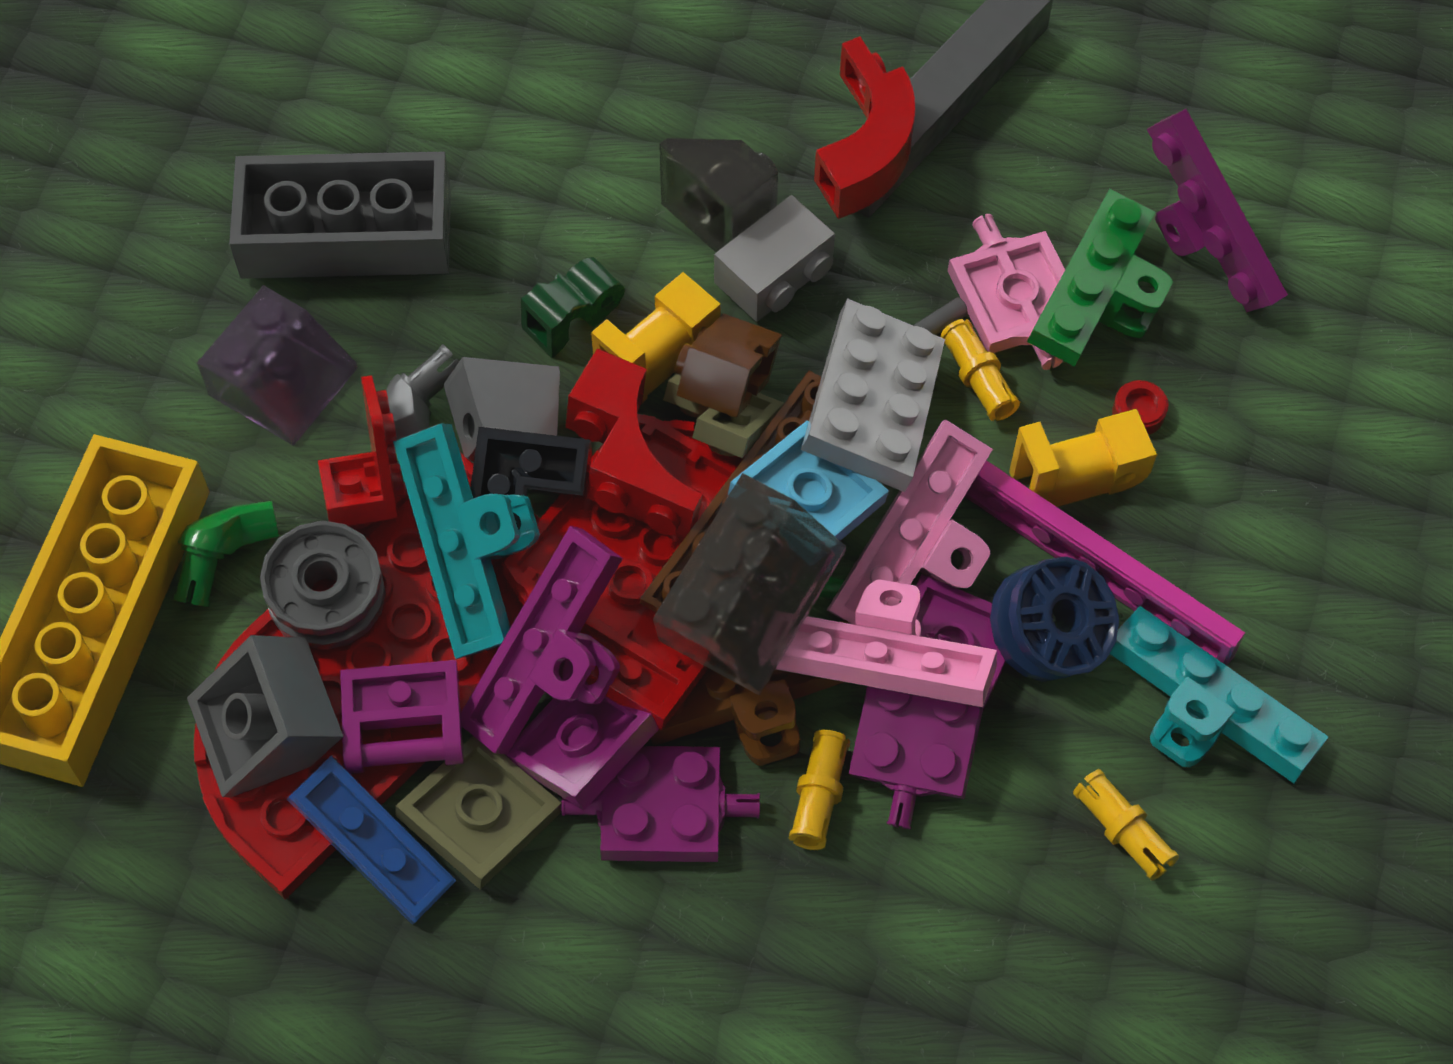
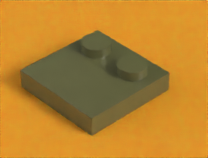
(478, 812)

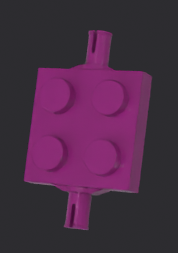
(915, 746)
(666, 806)

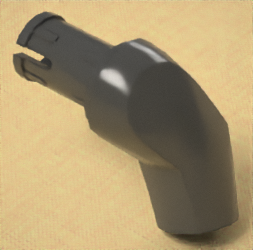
(411, 394)

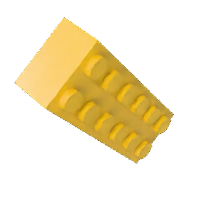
(92, 604)

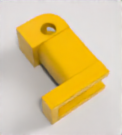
(659, 338)
(1087, 465)

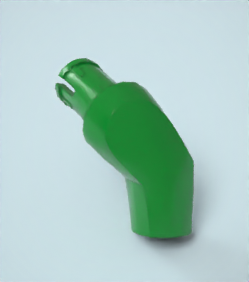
(213, 538)

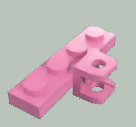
(918, 527)
(889, 651)

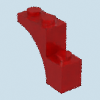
(625, 471)

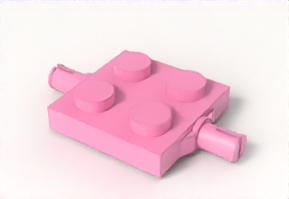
(1007, 286)

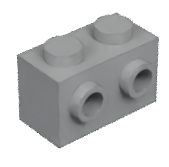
(774, 258)

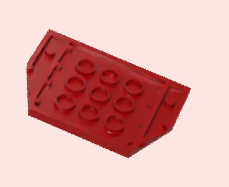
(650, 672)

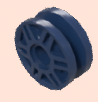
(1083, 612)

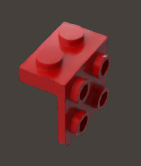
(364, 485)

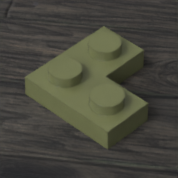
(724, 432)

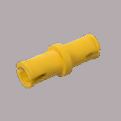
(980, 370)
(819, 789)
(1125, 824)

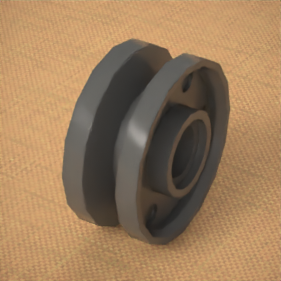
(315, 554)

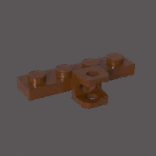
(755, 716)

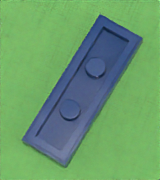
(371, 840)

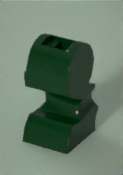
(583, 292)

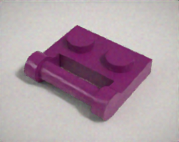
(396, 699)

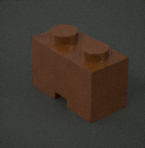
(727, 364)

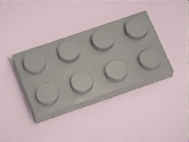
(874, 395)

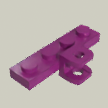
(1210, 214)
(545, 646)

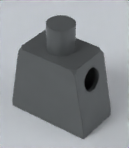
(502, 397)

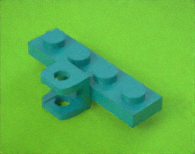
(462, 537)
(1211, 700)

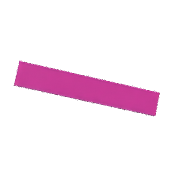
(1126, 577)

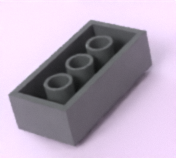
(341, 215)

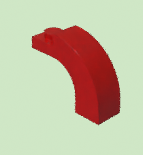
(873, 158)

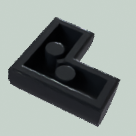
(524, 461)

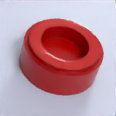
(1147, 399)

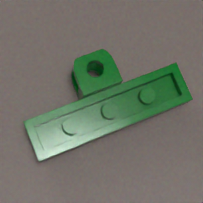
(1102, 282)

